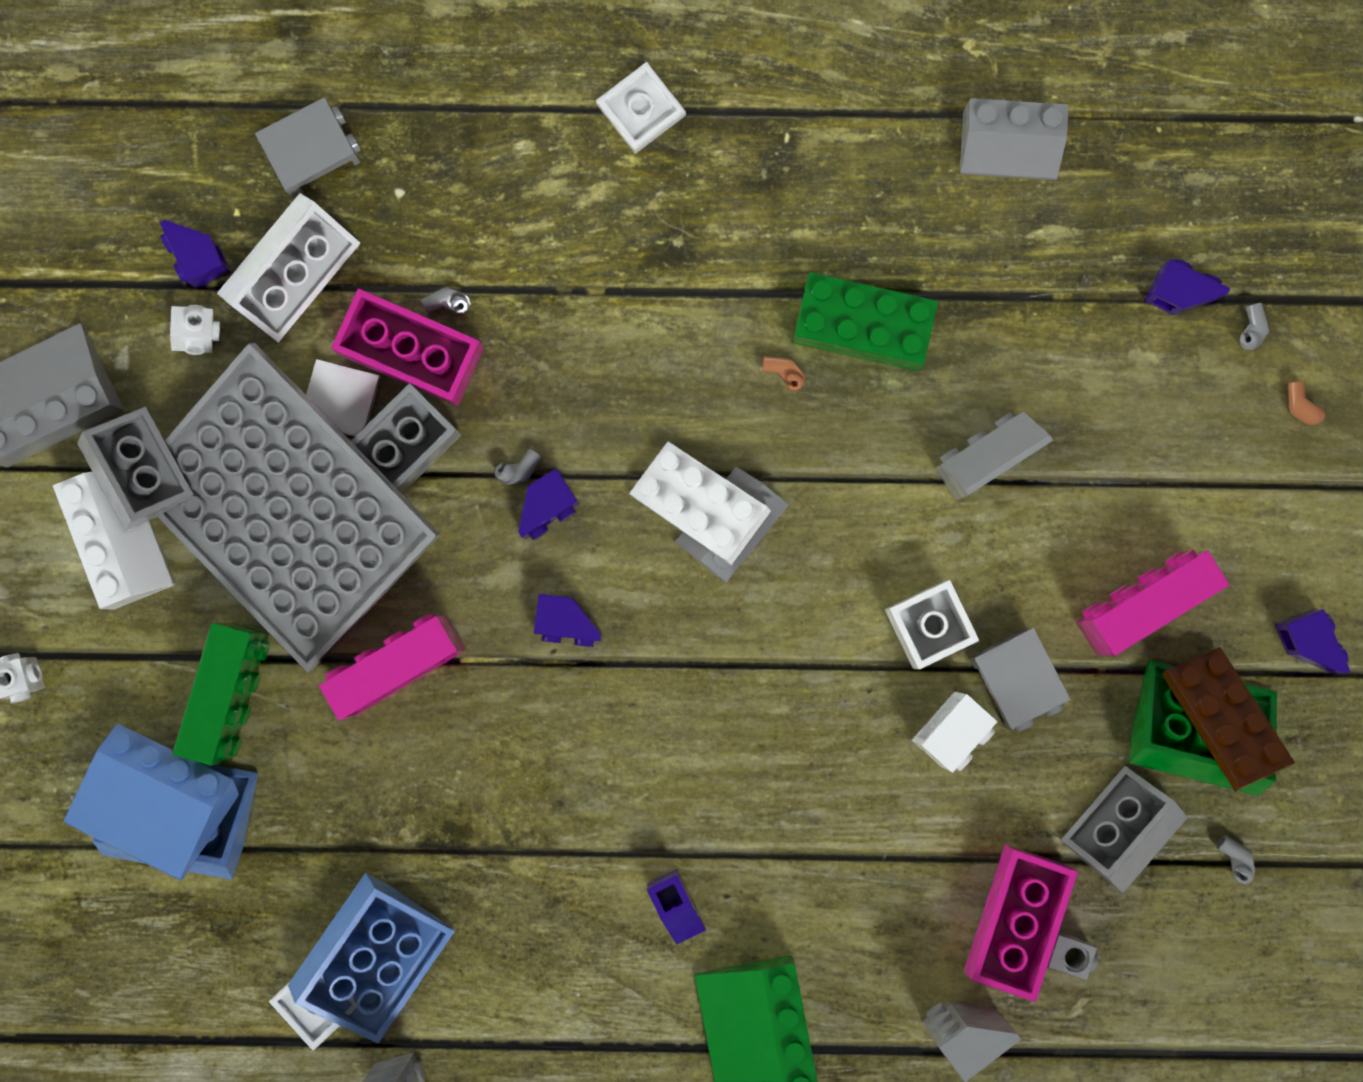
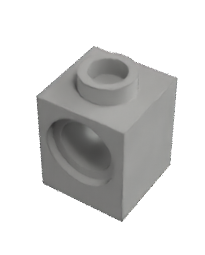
(1082, 965)

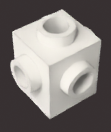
(193, 329)
(19, 677)

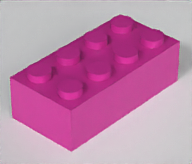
(407, 347)
(1152, 602)
(391, 668)
(1020, 923)

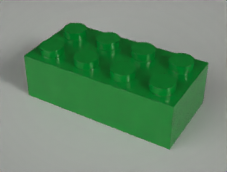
(865, 322)
(221, 694)

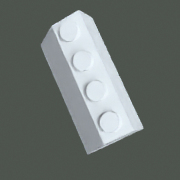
(289, 267)
(116, 561)

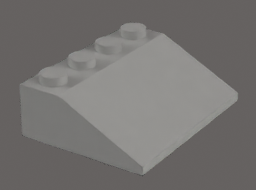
(52, 394)

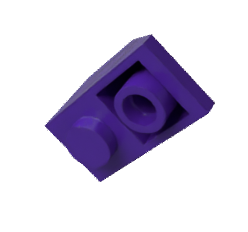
(197, 254)
(1182, 289)
(545, 502)
(564, 618)
(1313, 641)
(675, 906)

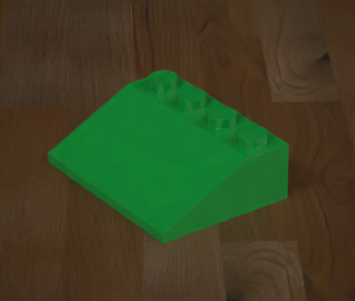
(1169, 742)
(756, 1023)

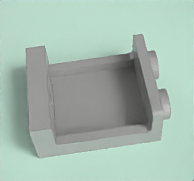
(308, 145)
(1021, 679)

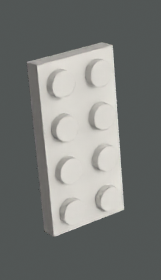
(700, 502)

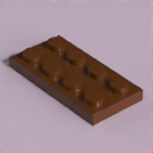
(1228, 719)

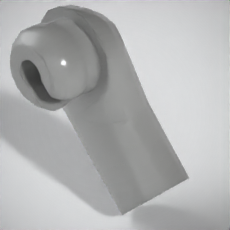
(447, 298)
(1257, 328)
(518, 472)
(1241, 859)

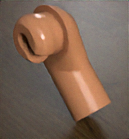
(787, 369)
(1301, 407)

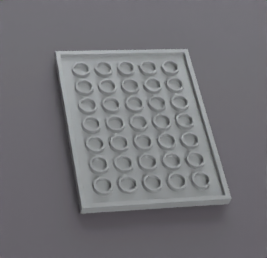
(289, 509)

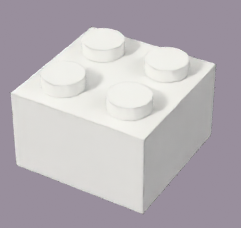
(931, 625)
(955, 732)

